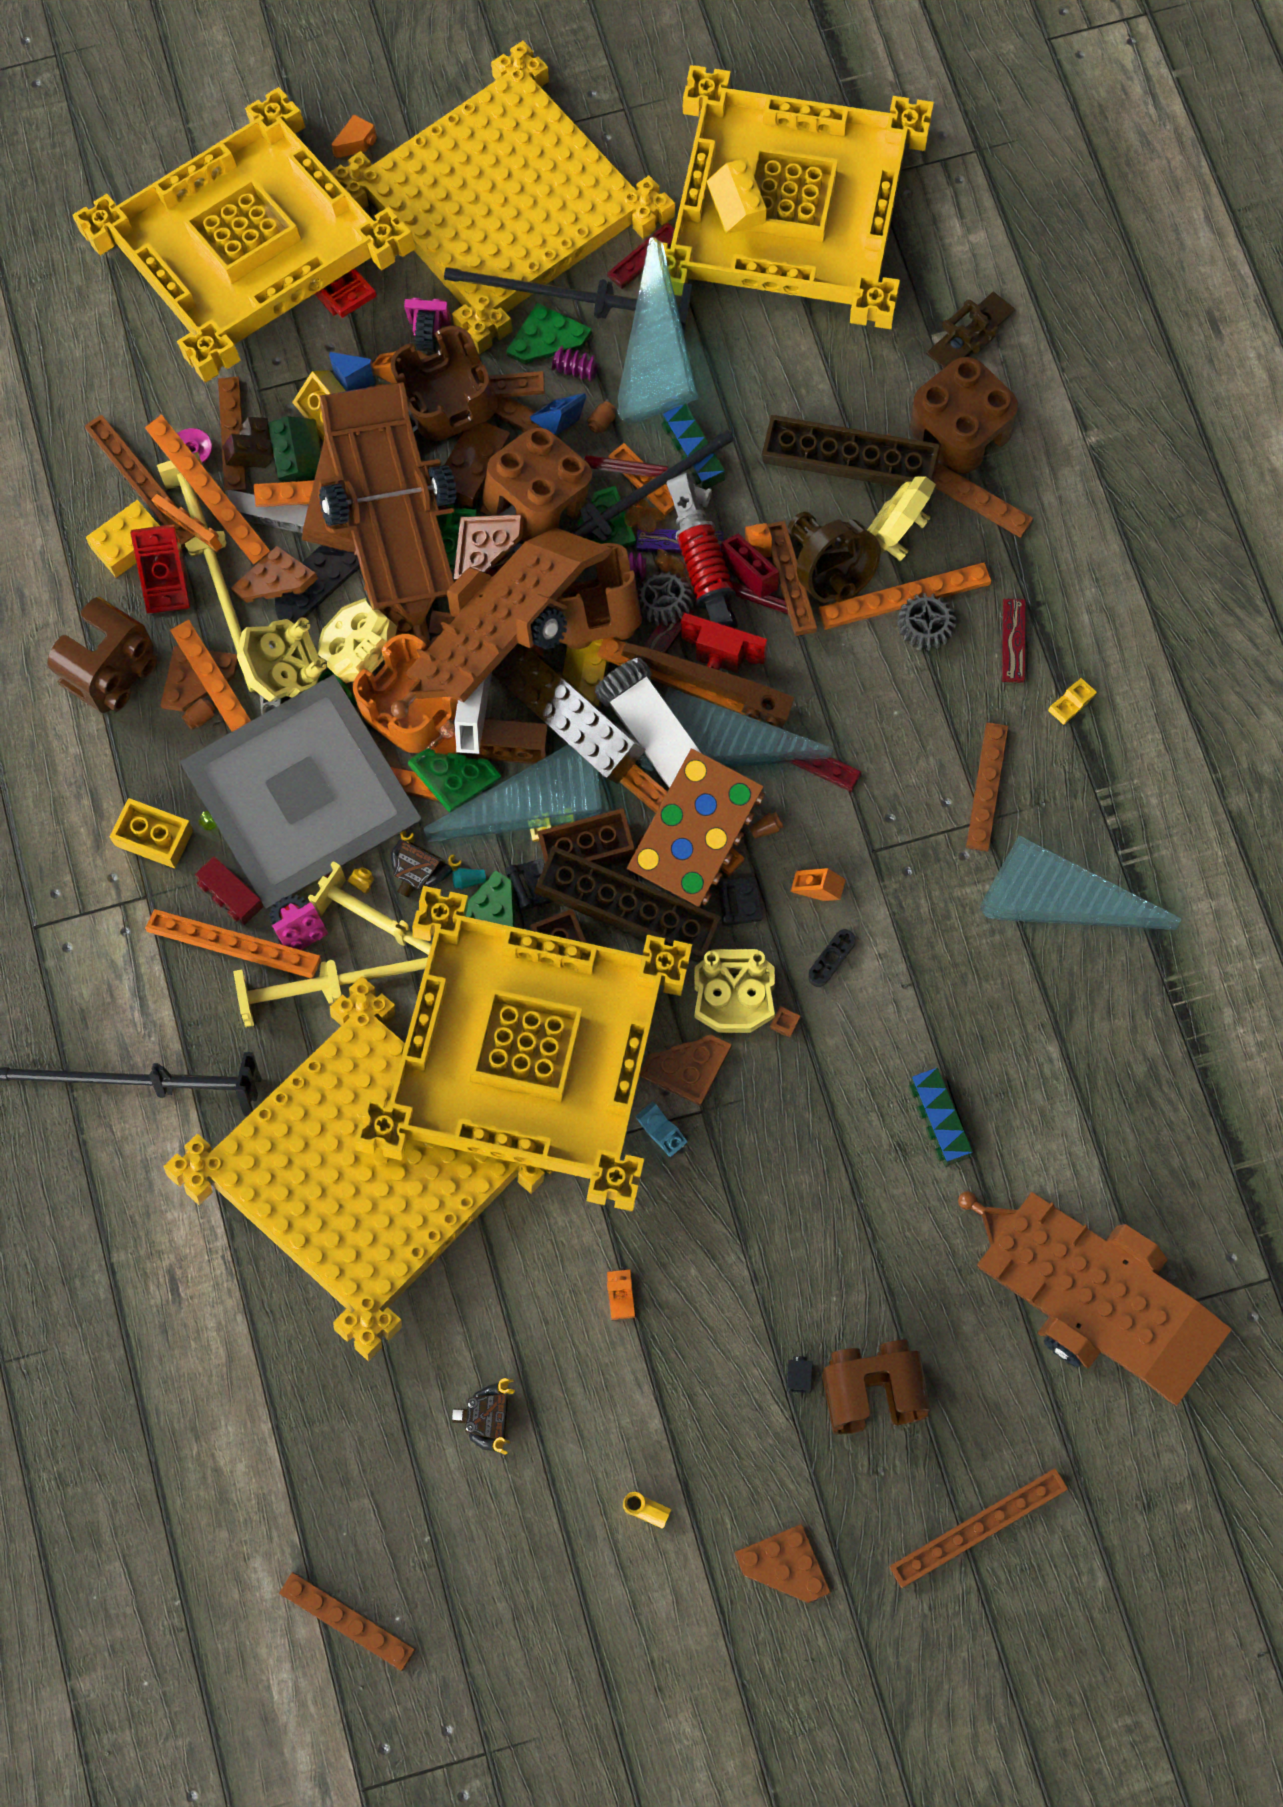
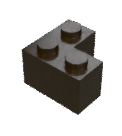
(251, 446)

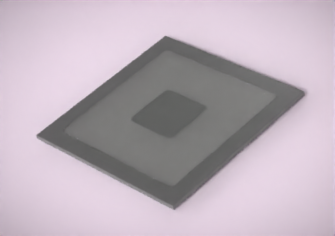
(300, 791)

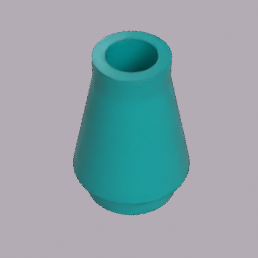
(466, 878)

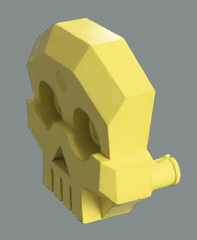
(900, 514)
(355, 639)
(291, 655)
(734, 1009)

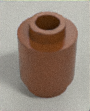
(601, 417)
(198, 714)

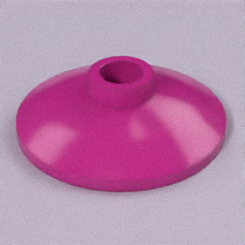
(197, 440)

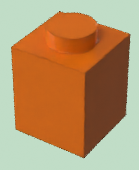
(759, 538)

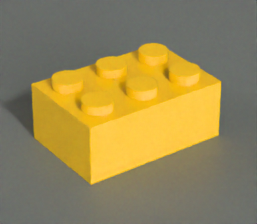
(113, 539)
(151, 833)

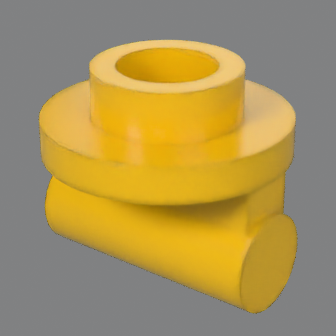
(361, 879)

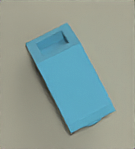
(660, 1129)

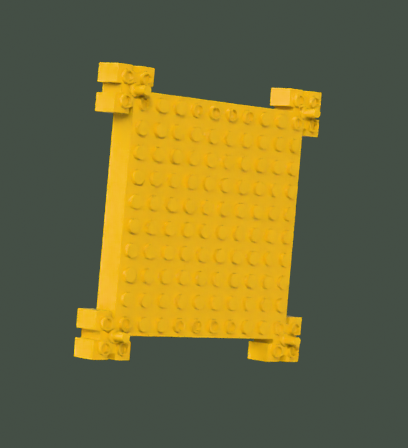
(825, 189)
(504, 193)
(243, 233)
(525, 1048)
(342, 1213)

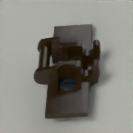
(975, 336)

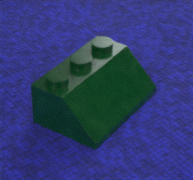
(295, 448)

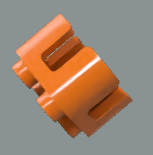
(392, 684)

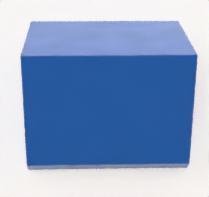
(352, 371)
(560, 413)

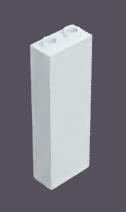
(470, 719)
(654, 728)

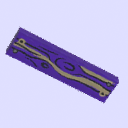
(663, 540)

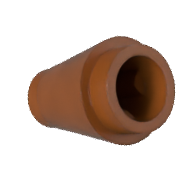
(767, 825)

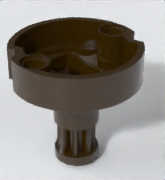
(834, 557)

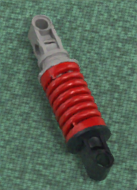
(702, 553)

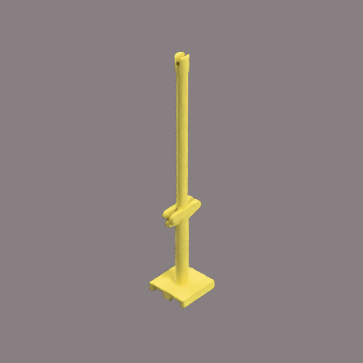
(173, 478)
(331, 890)
(327, 981)

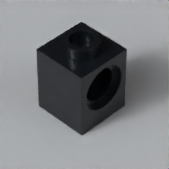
(799, 1375)

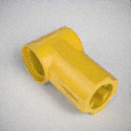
(649, 1511)

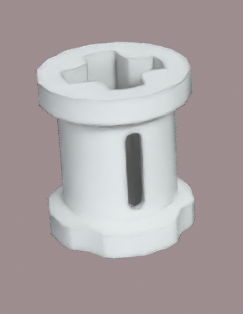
(703, 496)

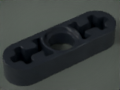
(846, 948)

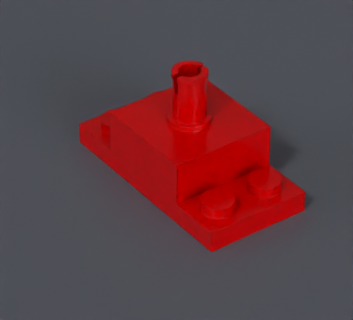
(346, 294)
(161, 568)
(721, 644)

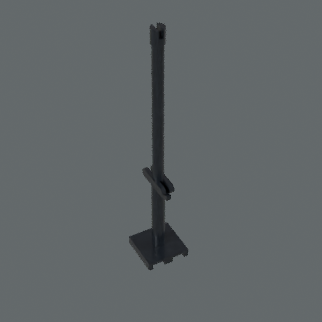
(603, 299)
(597, 522)
(158, 1078)

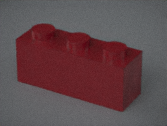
(750, 566)
(228, 891)

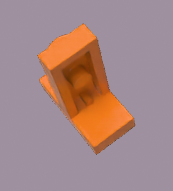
(620, 1294)

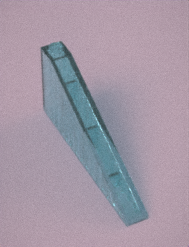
(657, 360)
(735, 737)
(545, 794)
(1050, 889)

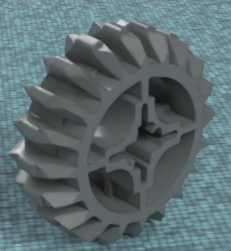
(662, 592)
(909, 625)
(621, 680)

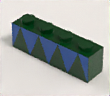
(688, 439)
(941, 1117)

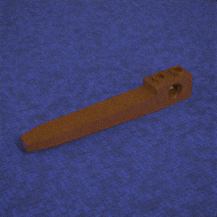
(730, 686)

